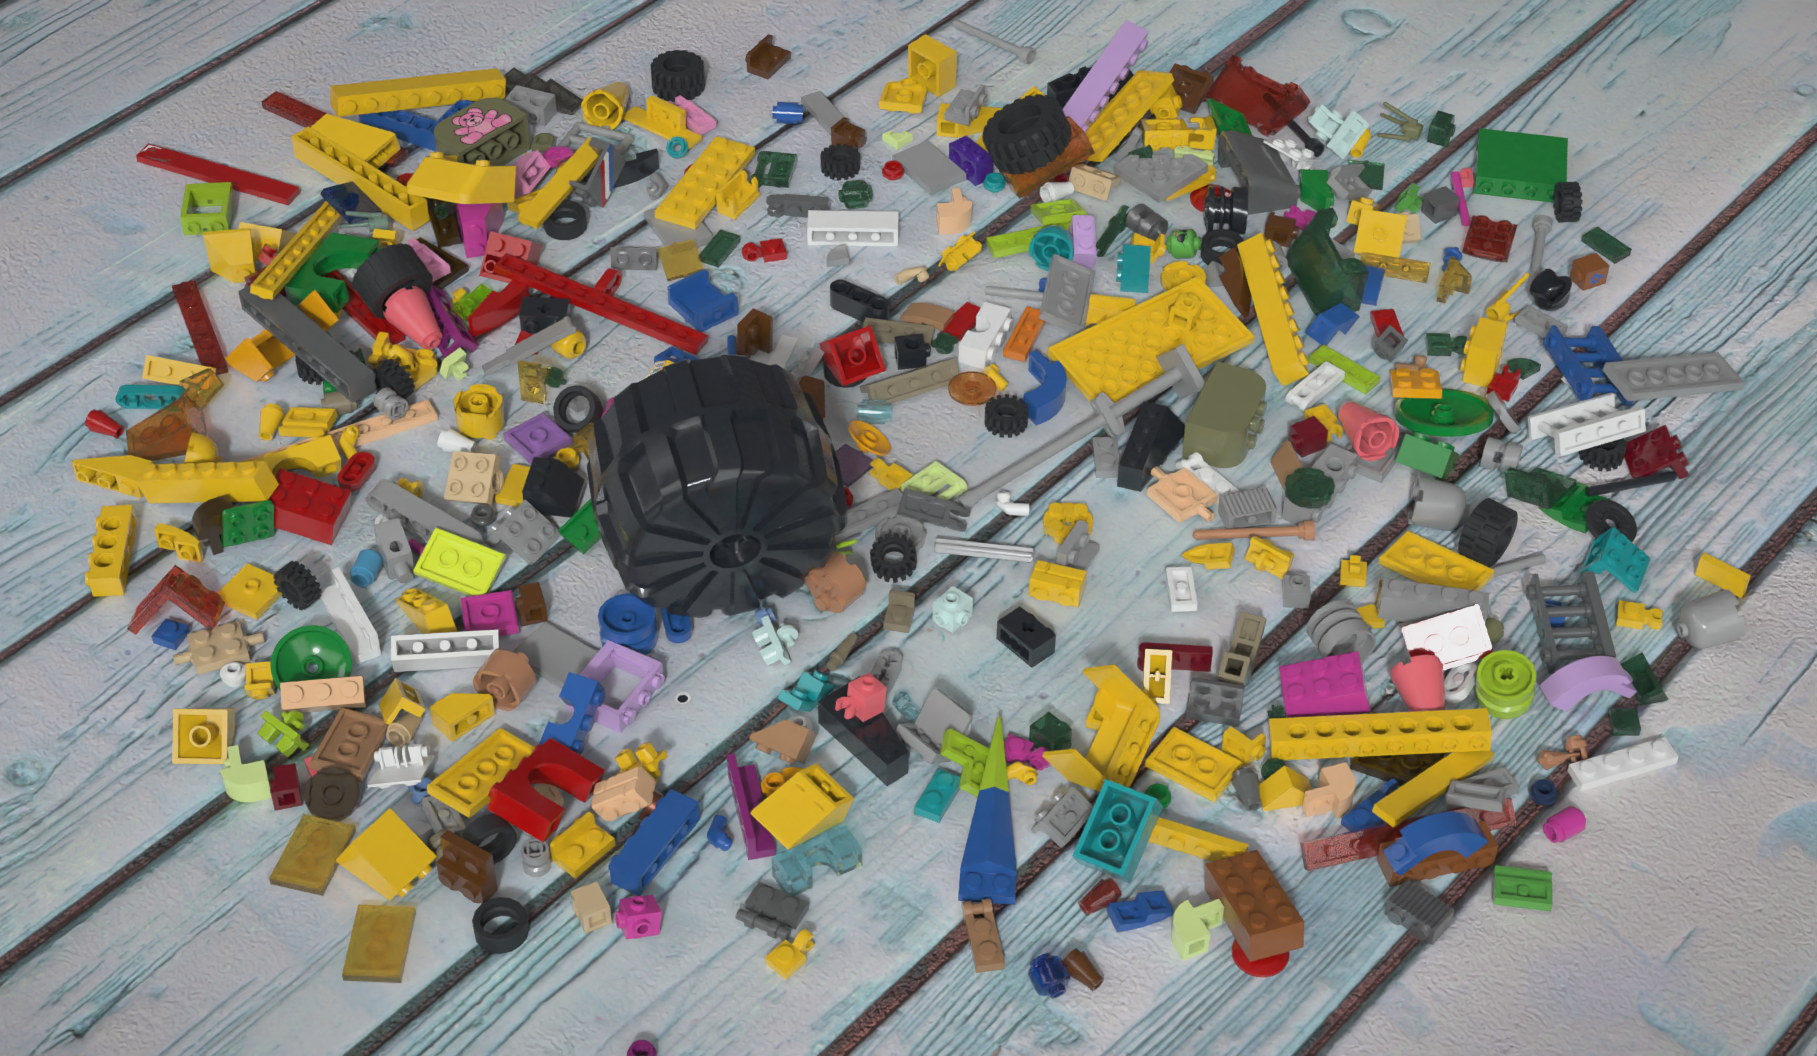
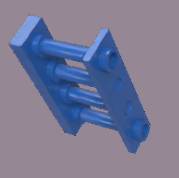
(1579, 378)

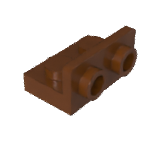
(766, 58)
(754, 333)

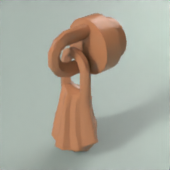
(1549, 759)

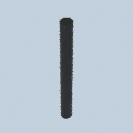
(1630, 484)

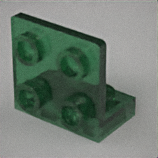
(1537, 487)

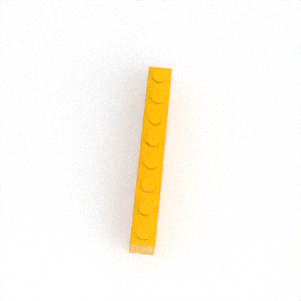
(416, 92)
(345, 167)
(1273, 309)

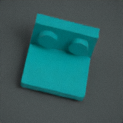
(1619, 557)

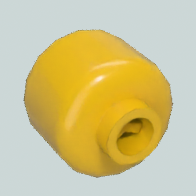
(570, 346)

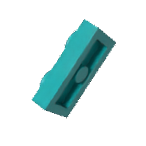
(938, 796)

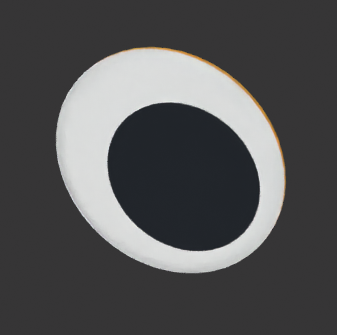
(683, 697)

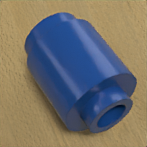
(788, 112)

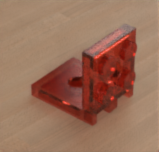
(186, 593)

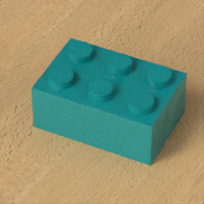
(1117, 831)

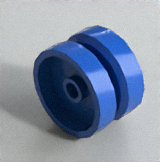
(628, 623)

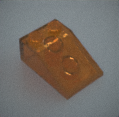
(166, 431)

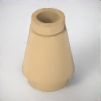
(403, 729)

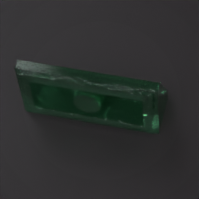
(1644, 680)

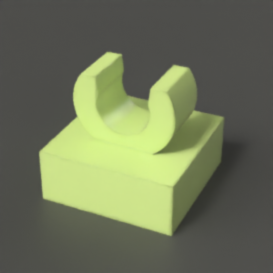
(454, 365)

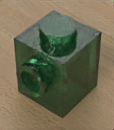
(1050, 733)

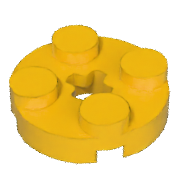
(1059, 513)

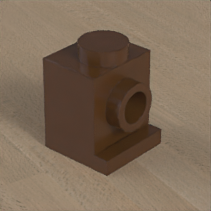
(847, 133)
(1281, 229)
(531, 604)

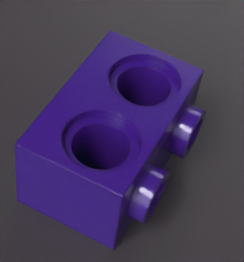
(971, 159)

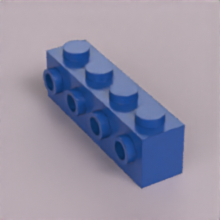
(654, 842)

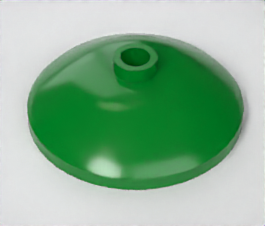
(308, 647)

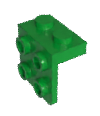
(247, 523)

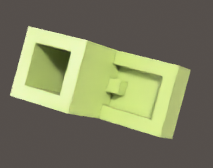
(245, 781)
(1191, 927)

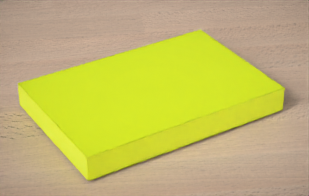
(459, 563)

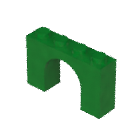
(334, 253)

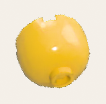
(202, 450)

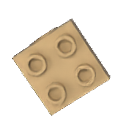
(473, 478)

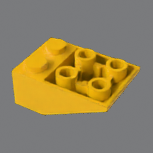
(804, 807)

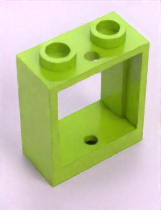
(207, 195)

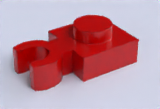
(1505, 384)

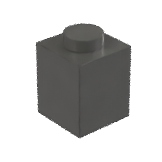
(1440, 204)

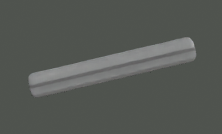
(984, 550)

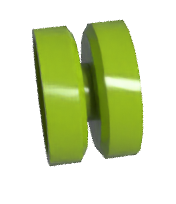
(1505, 684)

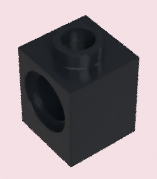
(910, 351)

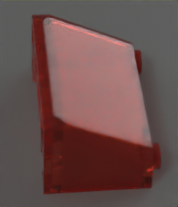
(1262, 100)

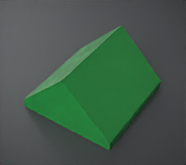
(1227, 118)

